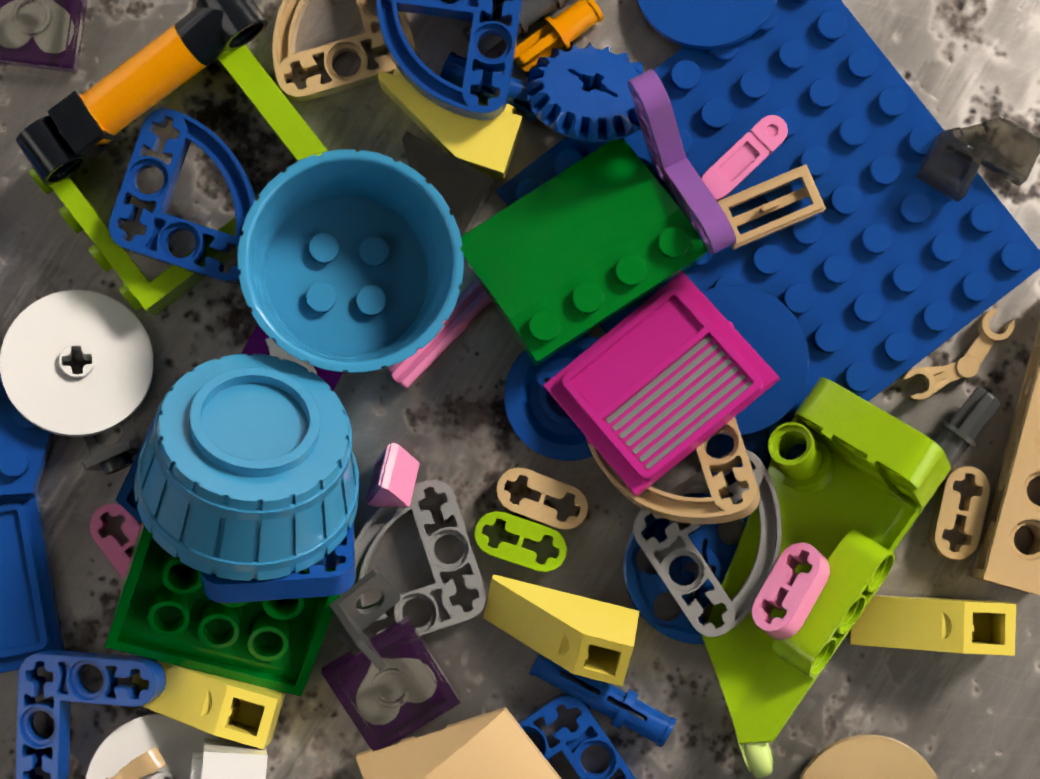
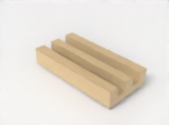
(809, 190)

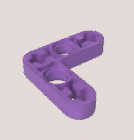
(673, 167)

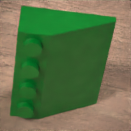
(580, 249)
(173, 621)

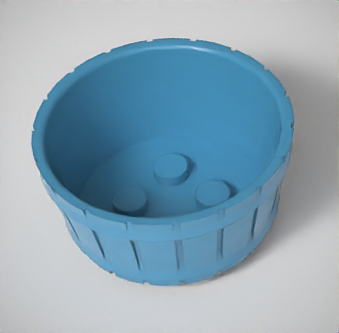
(350, 261)
(248, 469)

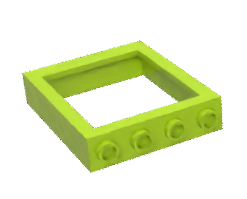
(174, 281)

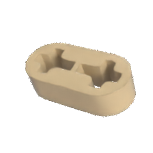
(545, 486)
(971, 514)

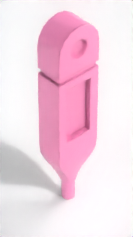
(745, 156)

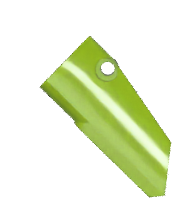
(852, 502)

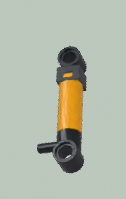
(93, 120)

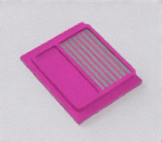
(660, 383)

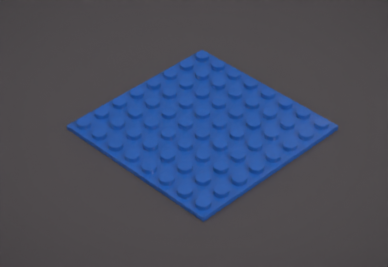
(889, 258)

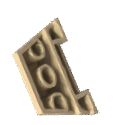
(469, 749)

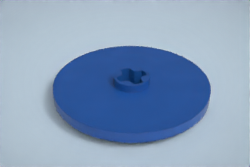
(706, 22)
(777, 339)

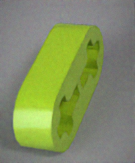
(517, 553)

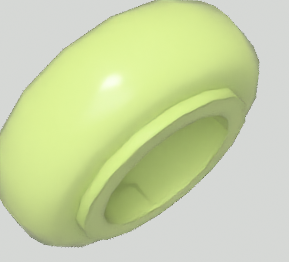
(757, 758)

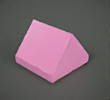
(393, 478)

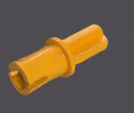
(557, 33)

